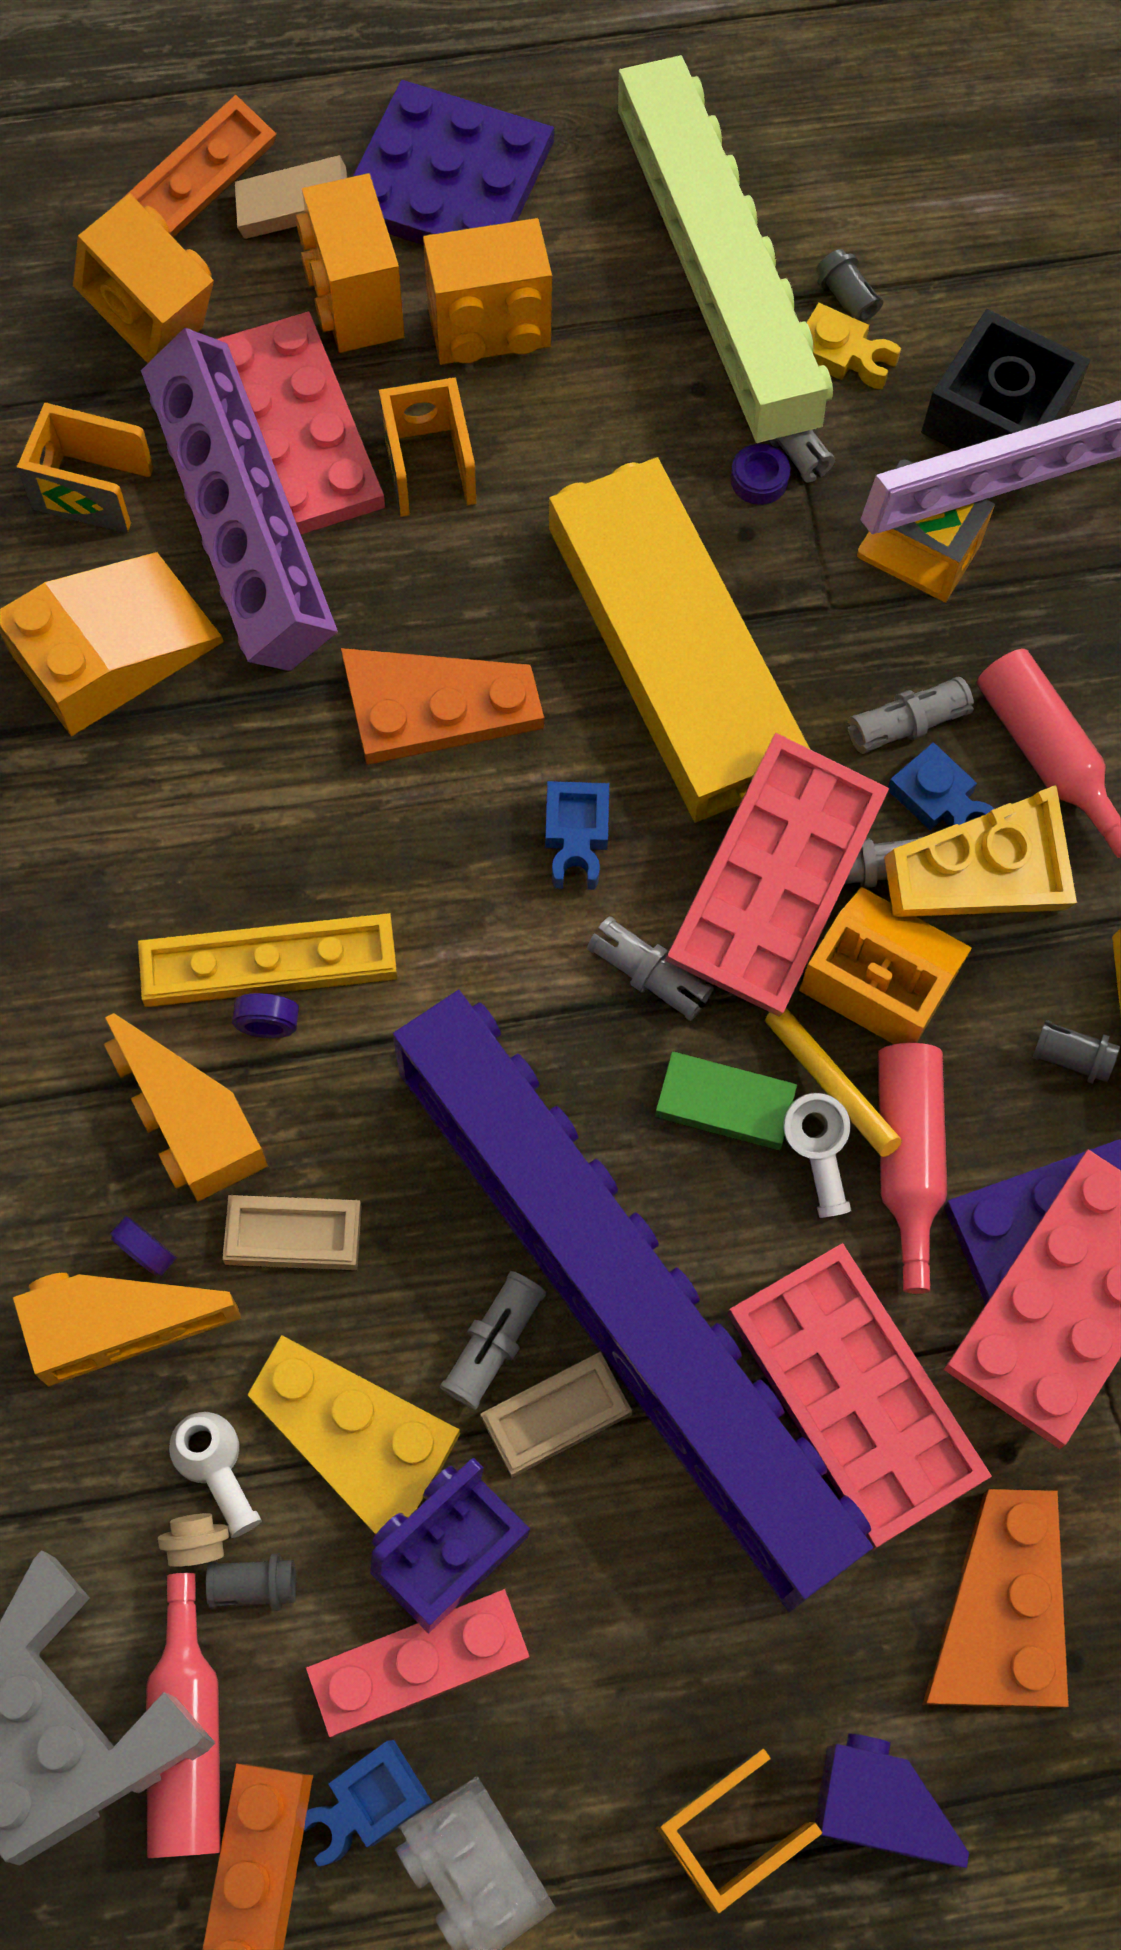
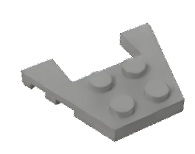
(52, 1754)

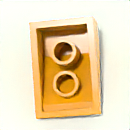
(105, 636)

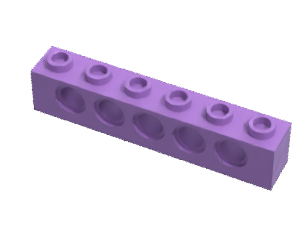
(238, 502)

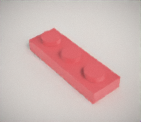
(417, 1665)

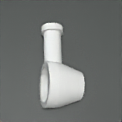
(821, 1148)
(214, 1467)

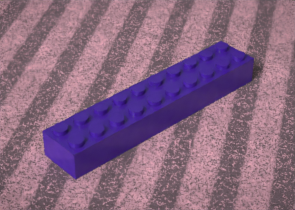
(630, 1303)

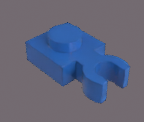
(937, 790)
(576, 823)
(372, 1800)

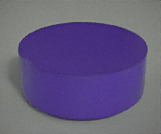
(760, 474)
(265, 1015)
(142, 1246)

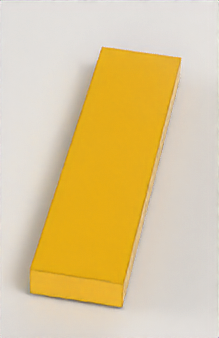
(267, 960)

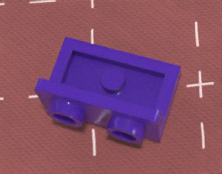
(445, 1544)

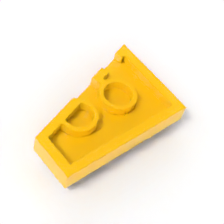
(988, 865)
(354, 1433)

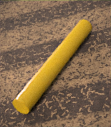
(834, 1082)

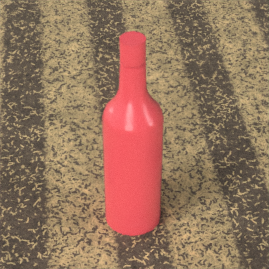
(1051, 738)
(916, 1172)
(186, 1802)

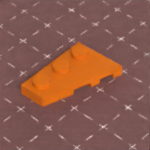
(436, 703)
(1008, 1611)

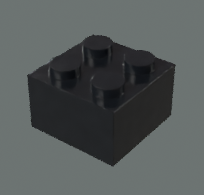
(1002, 384)

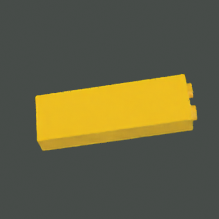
(672, 632)

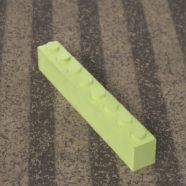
(723, 251)

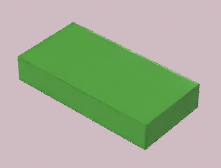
(725, 1100)

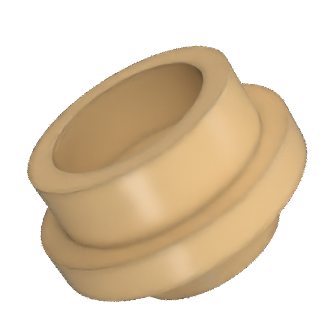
(193, 1540)

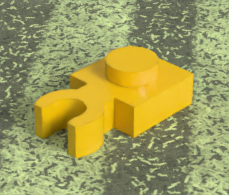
(843, 345)

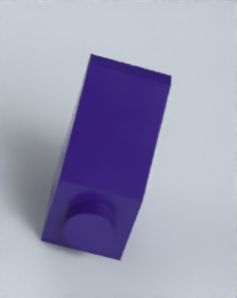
(883, 1804)

